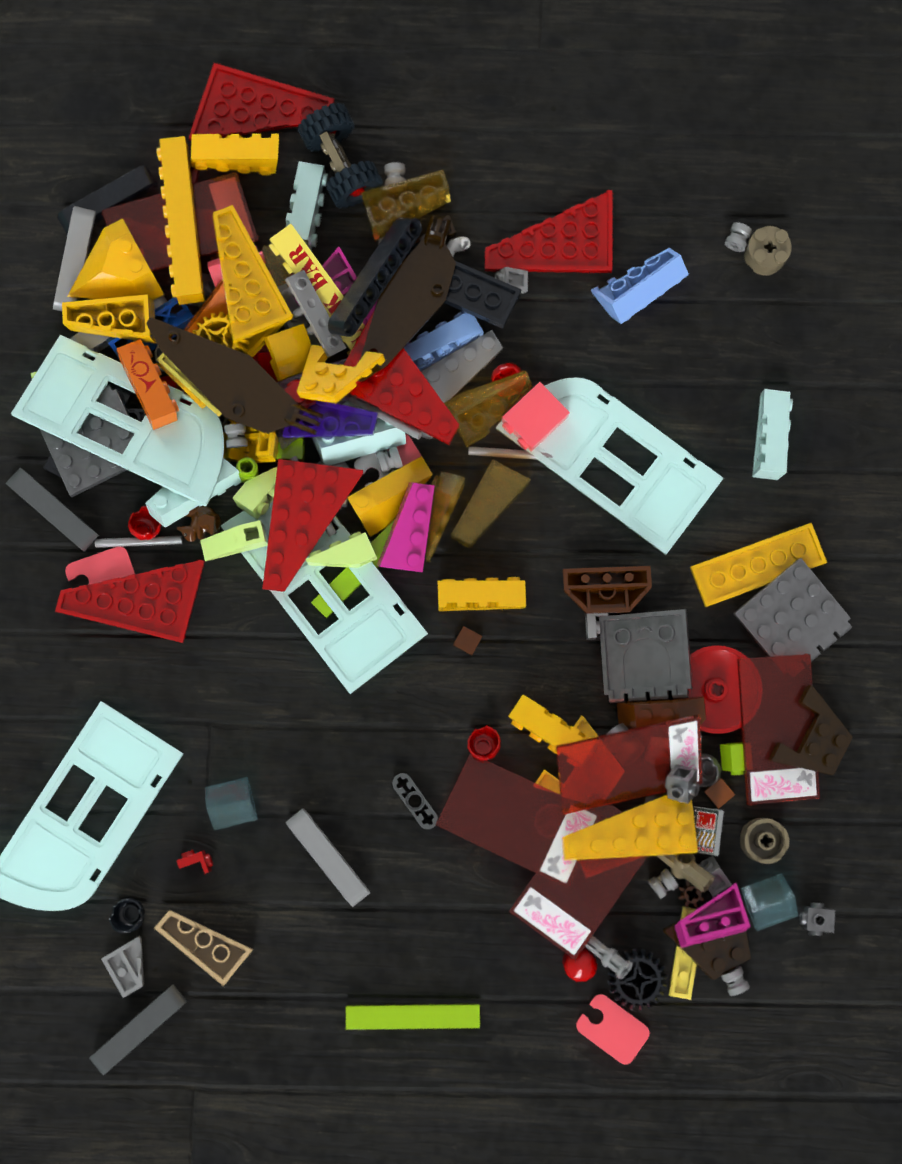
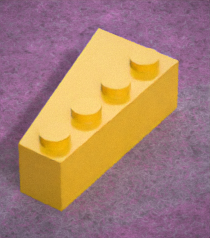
(235, 153)
(111, 317)
(481, 594)
(543, 725)

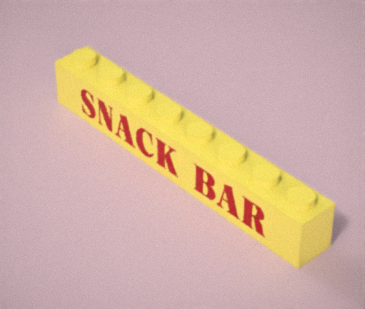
(298, 258)

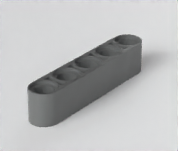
(52, 509)
(138, 1029)

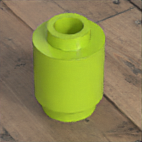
(247, 464)

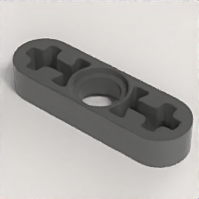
(420, 817)

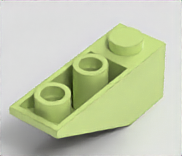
(257, 494)
(235, 540)
(350, 554)

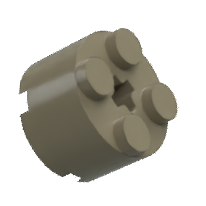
(756, 251)
(775, 846)

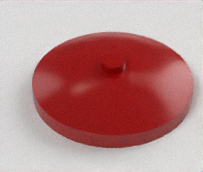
(717, 680)

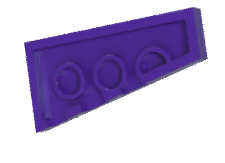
(336, 422)

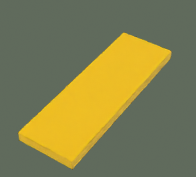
(756, 564)

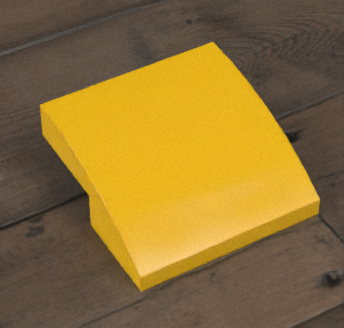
(288, 351)

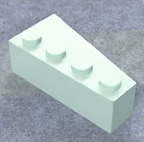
(307, 200)
(772, 435)
(344, 448)
(170, 506)

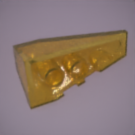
(485, 405)
(445, 497)

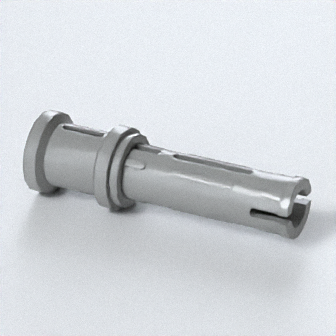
(609, 957)

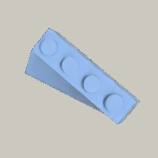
(641, 285)
(443, 340)

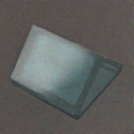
(230, 803)
(770, 902)

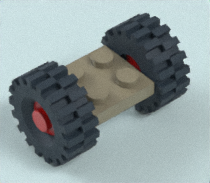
(325, 131)

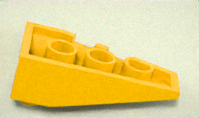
(380, 501)

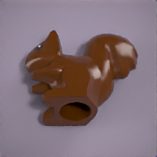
(203, 520)

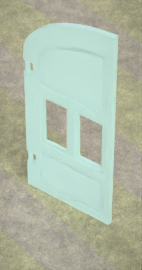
(177, 456)
(661, 499)
(361, 638)
(52, 860)

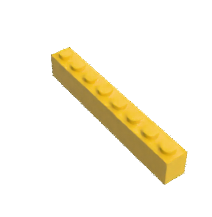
(181, 221)

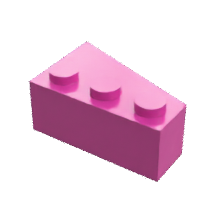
(339, 271)
(714, 920)

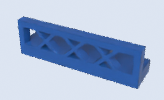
(178, 320)

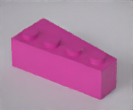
(409, 532)

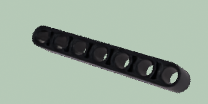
(374, 276)

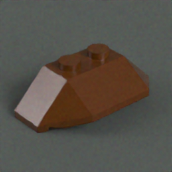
(607, 587)
(657, 711)

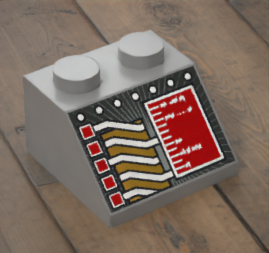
(708, 829)

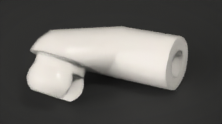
(458, 244)

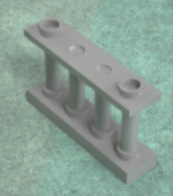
(314, 311)

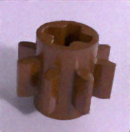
(693, 900)

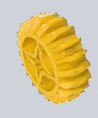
(224, 334)

